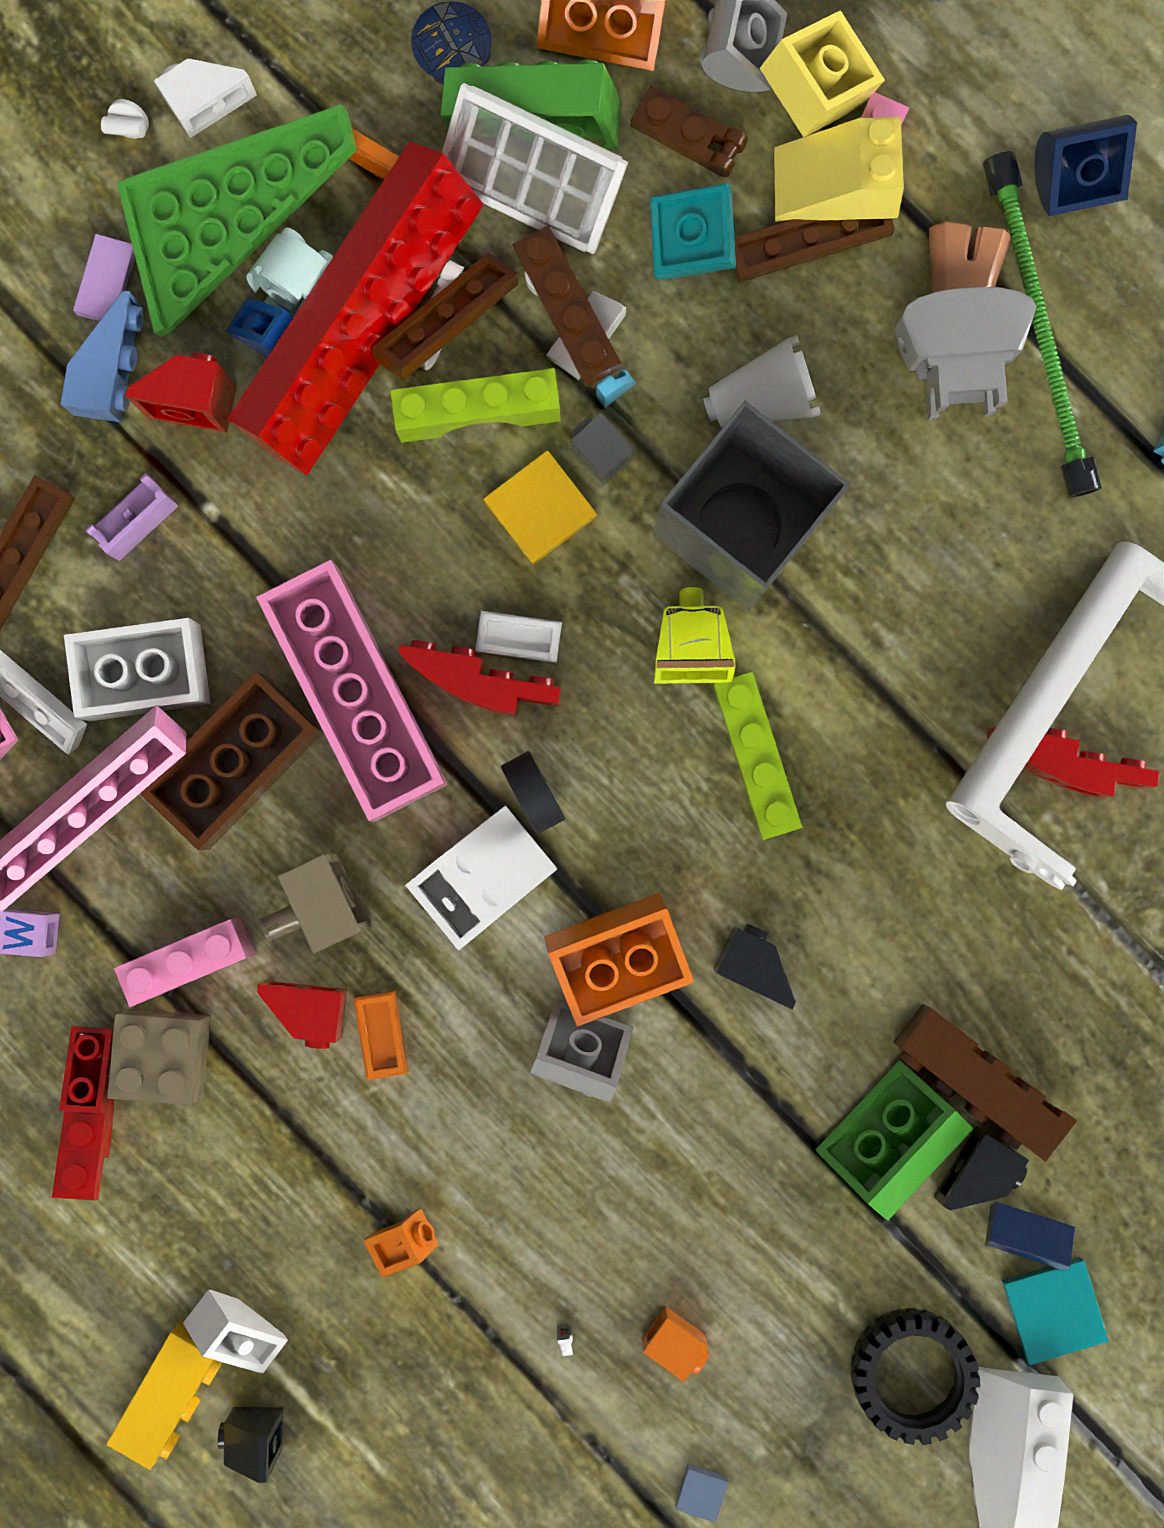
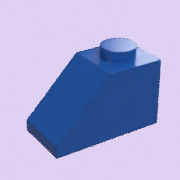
(259, 325)

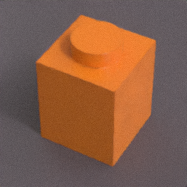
(676, 1344)

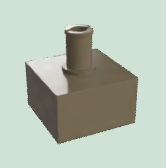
(320, 904)

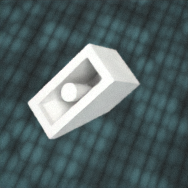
(203, 92)
(233, 1332)

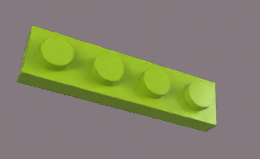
(757, 756)

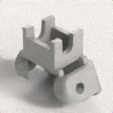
(965, 342)

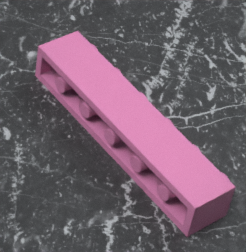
(88, 801)

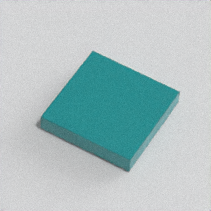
(693, 232)
(1054, 1311)

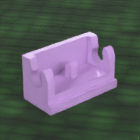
(132, 518)

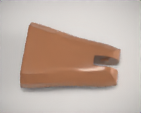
(966, 260)

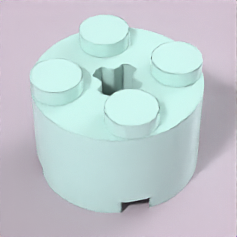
(288, 270)

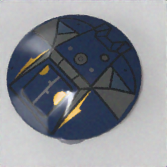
(449, 37)

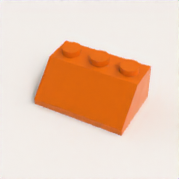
(603, 30)
(618, 959)

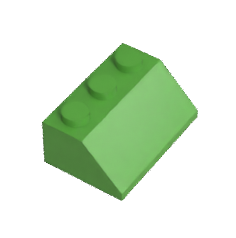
(894, 1140)

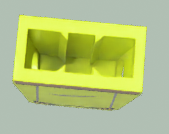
(694, 643)

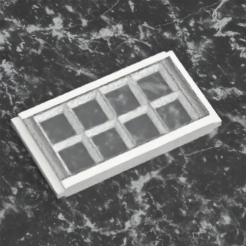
(533, 168)

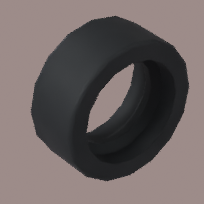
(532, 792)

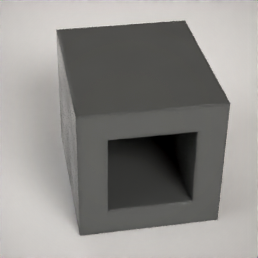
(601, 448)

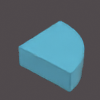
(612, 388)

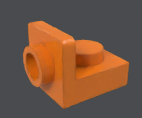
(402, 1244)

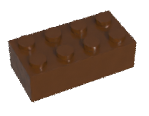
(232, 762)

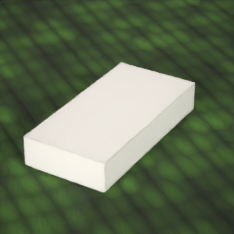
(518, 637)

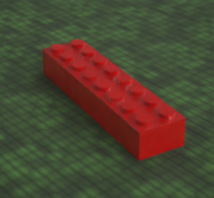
(356, 303)

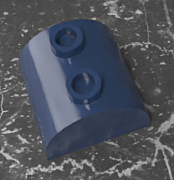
(1085, 164)

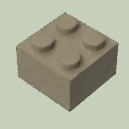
(159, 1056)

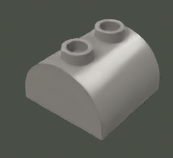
(740, 42)
(582, 1056)

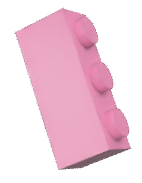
(185, 961)

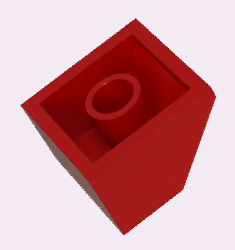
(186, 392)

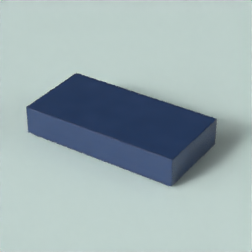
(1030, 1236)

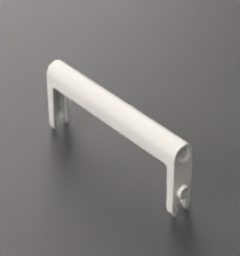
(1039, 703)

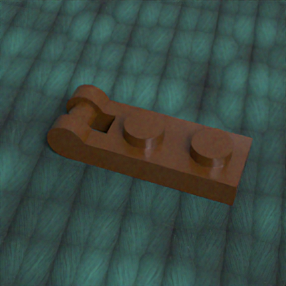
(688, 131)

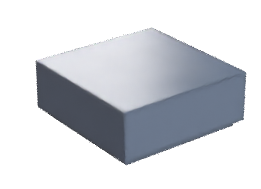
(701, 1493)

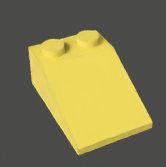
(841, 172)

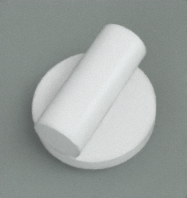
(125, 119)

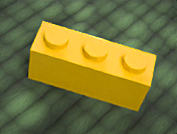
(163, 1400)

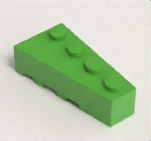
(567, 95)

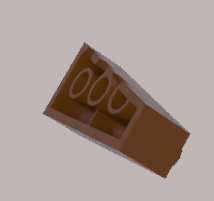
(983, 1082)

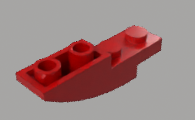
(462, 677)
(1089, 774)
(86, 1116)

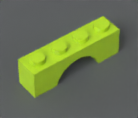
(443, 407)

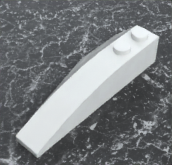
(1019, 1448)

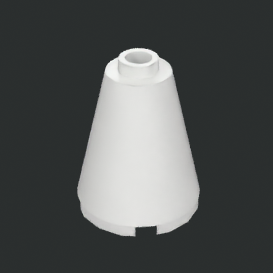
(772, 383)

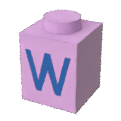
(28, 932)

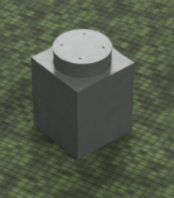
(772, 484)

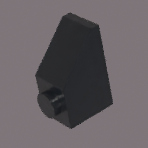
(755, 965)
(981, 1172)
(252, 1440)

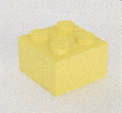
(821, 73)

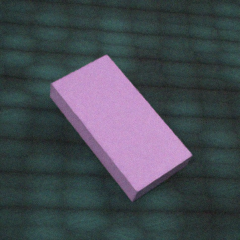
(104, 276)

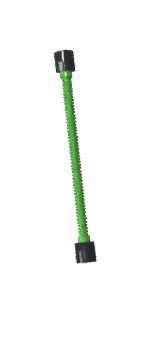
(1003, 180)

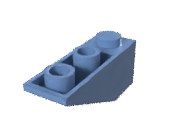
(101, 367)

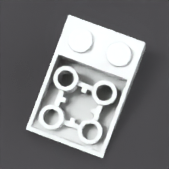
(481, 877)

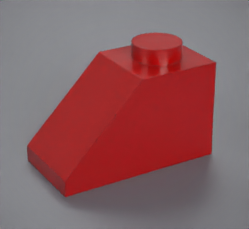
(307, 1010)

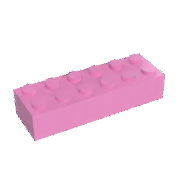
(352, 691)

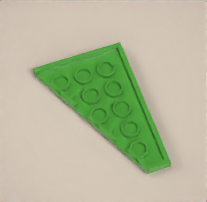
(217, 207)

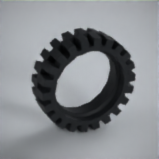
(945, 1415)

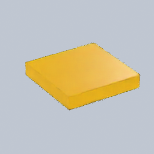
(540, 507)

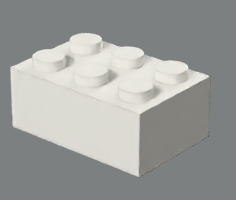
(136, 669)

